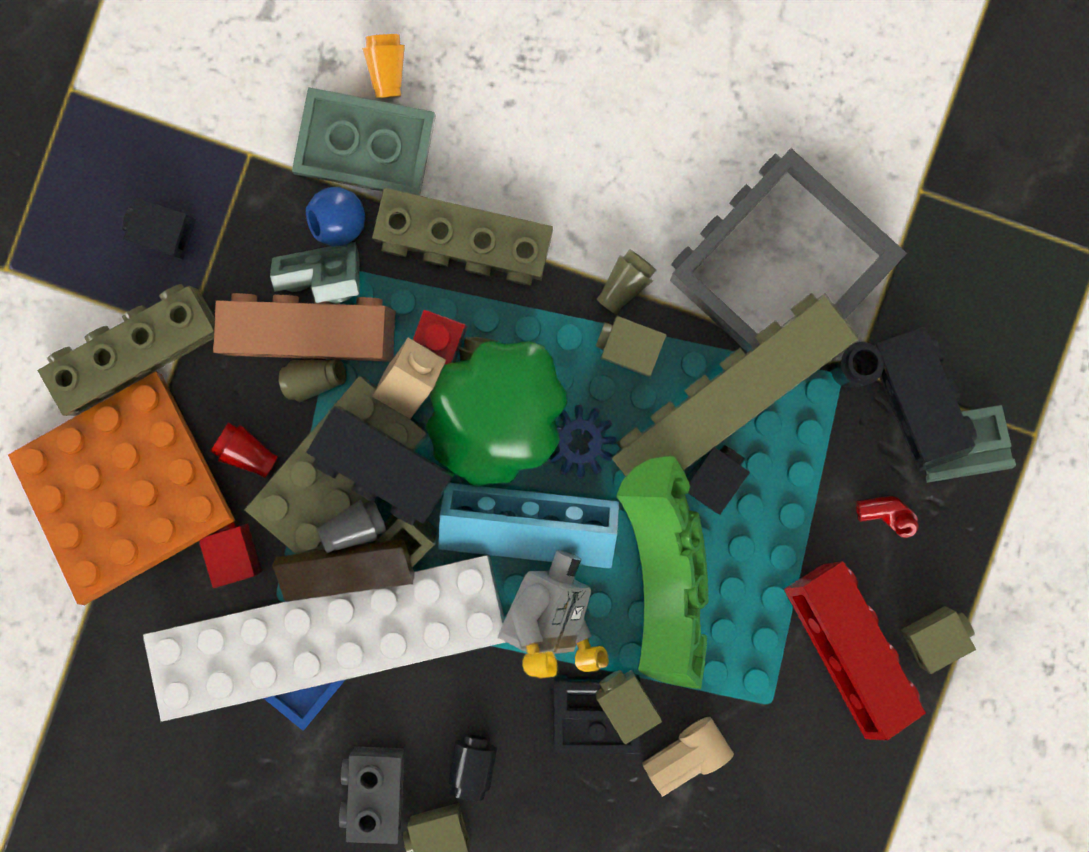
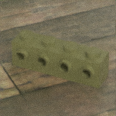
(462, 235)
(129, 350)

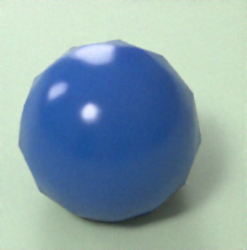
(335, 216)

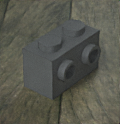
(374, 795)

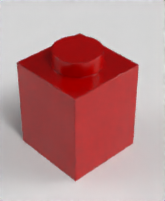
(440, 335)
(230, 555)

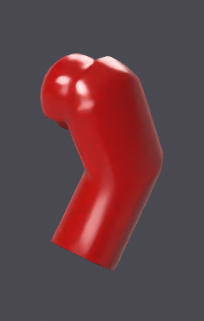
(891, 511)

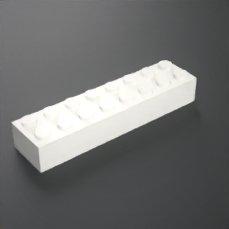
(323, 639)

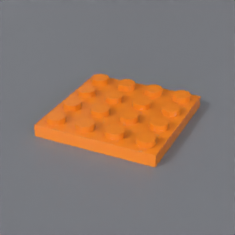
(120, 488)

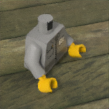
(550, 619)

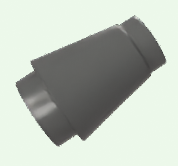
(352, 527)

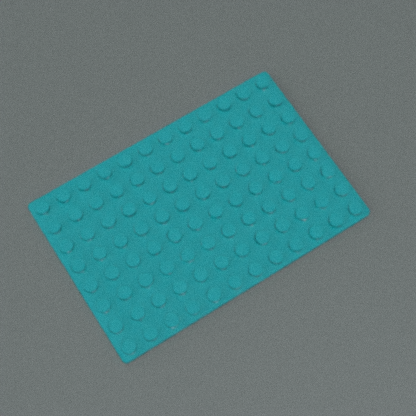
(749, 547)

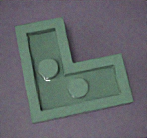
(329, 270)

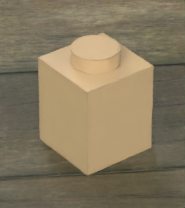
(409, 378)

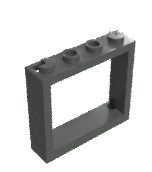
(743, 204)

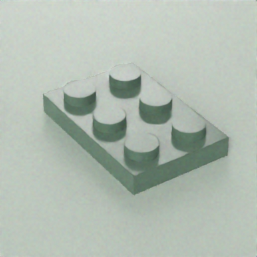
(363, 142)

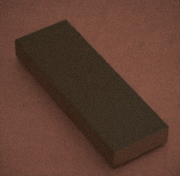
(344, 570)

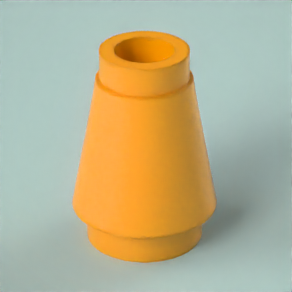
(385, 64)

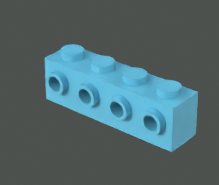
(527, 524)

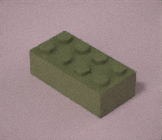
(304, 497)

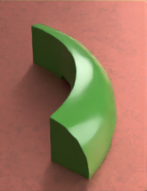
(672, 571)

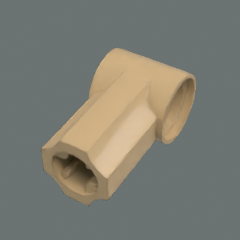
(697, 751)

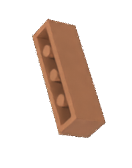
(304, 329)

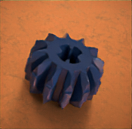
(593, 444)

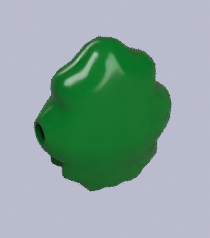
(496, 412)

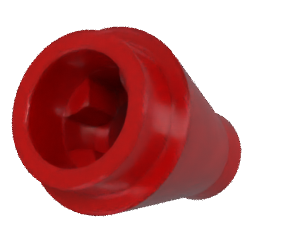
(243, 451)

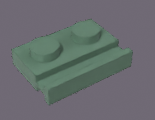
(990, 451)

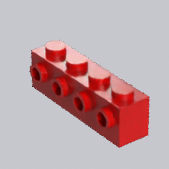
(855, 651)

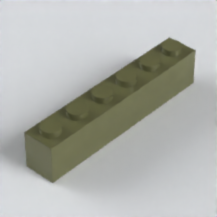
(743, 388)

